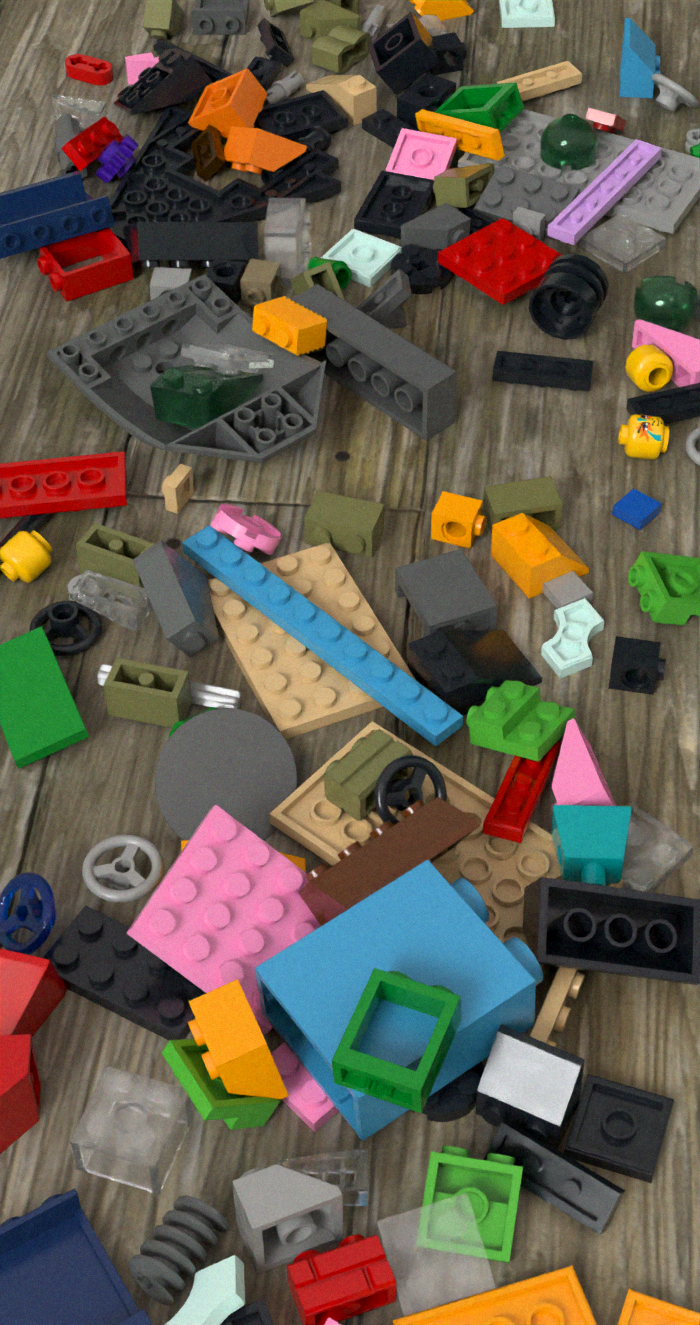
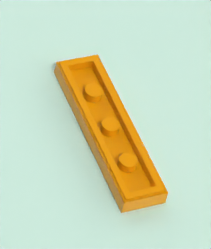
(470, 136)

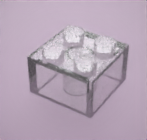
(288, 236)
(132, 1129)

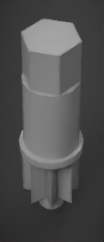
(374, 21)

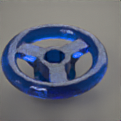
(31, 912)

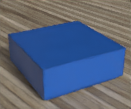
(636, 509)

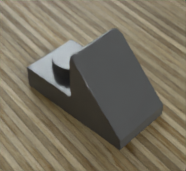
(387, 301)

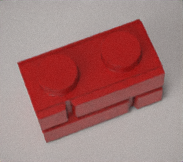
(341, 1280)

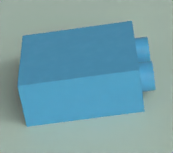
(411, 927)

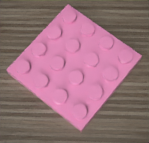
(225, 909)

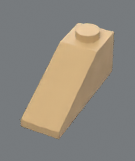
(351, 93)

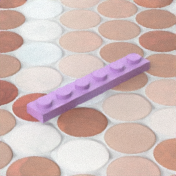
(604, 192)

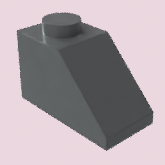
(436, 228)

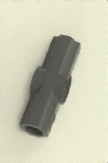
(66, 129)

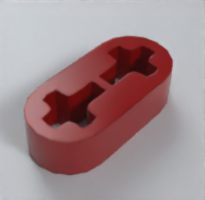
(89, 69)

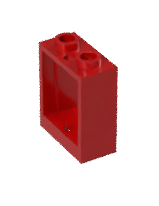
(111, 271)

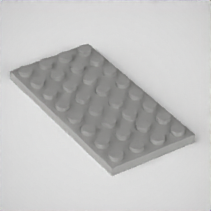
(656, 200)

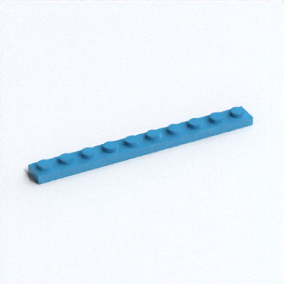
(324, 636)

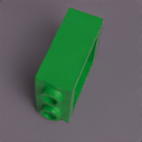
(485, 104)
(383, 1078)

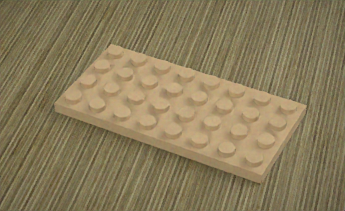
(491, 864)

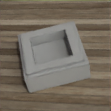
(566, 590)

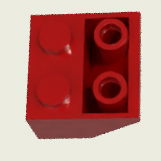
(18, 1088)

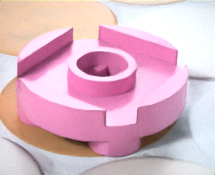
(247, 531)

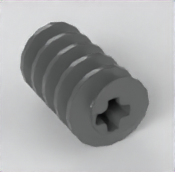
(173, 1246)

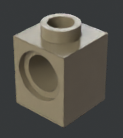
(260, 282)

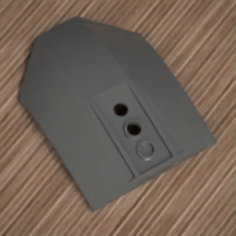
(123, 358)

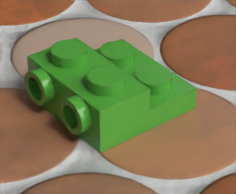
(667, 586)
(517, 721)
(211, 1095)
(492, 1190)

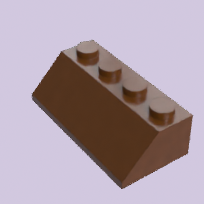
(395, 849)

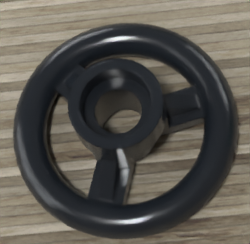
(65, 624)
(393, 792)

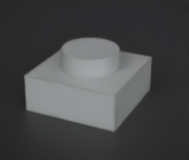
(530, 222)

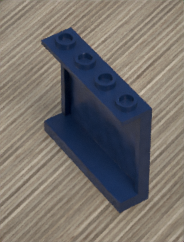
(49, 214)
(60, 1271)

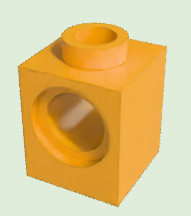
(457, 520)

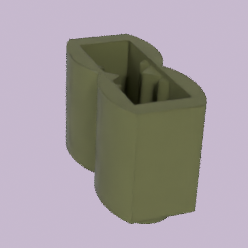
(340, 48)

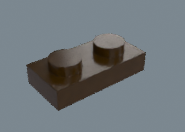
(208, 153)

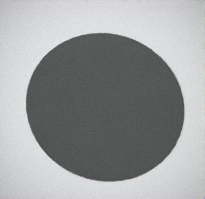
(224, 761)

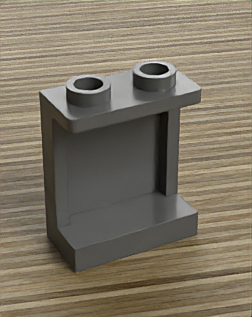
(220, 17)
(447, 593)

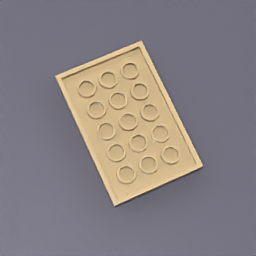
(286, 677)

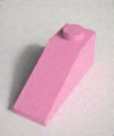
(680, 348)
(578, 773)

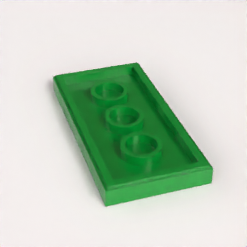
(35, 700)

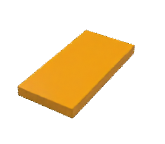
(540, 1300)

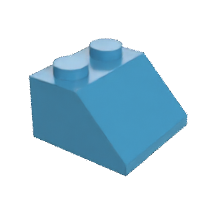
(637, 63)

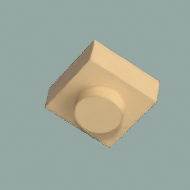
(178, 488)

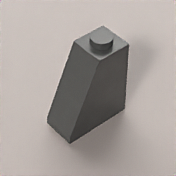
(178, 597)

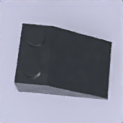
(466, 664)

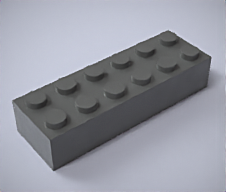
(382, 366)

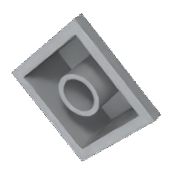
(285, 1214)

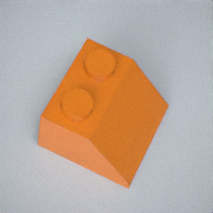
(229, 103)
(259, 150)

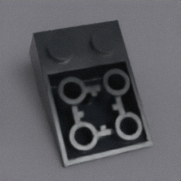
(167, 83)

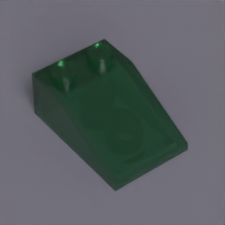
(199, 394)

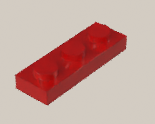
(91, 142)

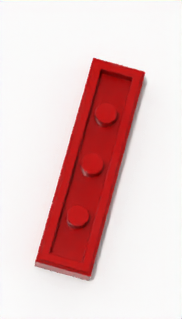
(519, 796)

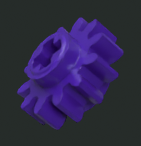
(116, 159)

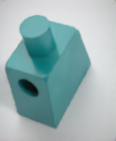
(590, 842)

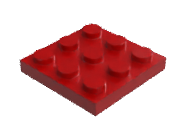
(499, 260)

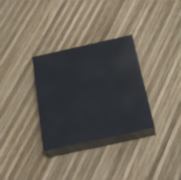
(619, 1128)

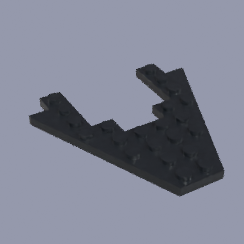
(160, 192)

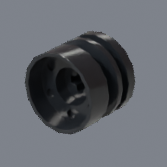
(568, 296)

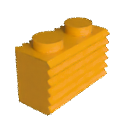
(289, 325)

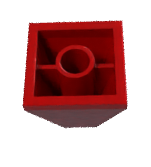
(27, 992)

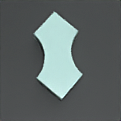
(569, 648)
(214, 1294)

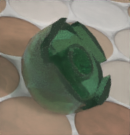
(569, 142)
(665, 302)

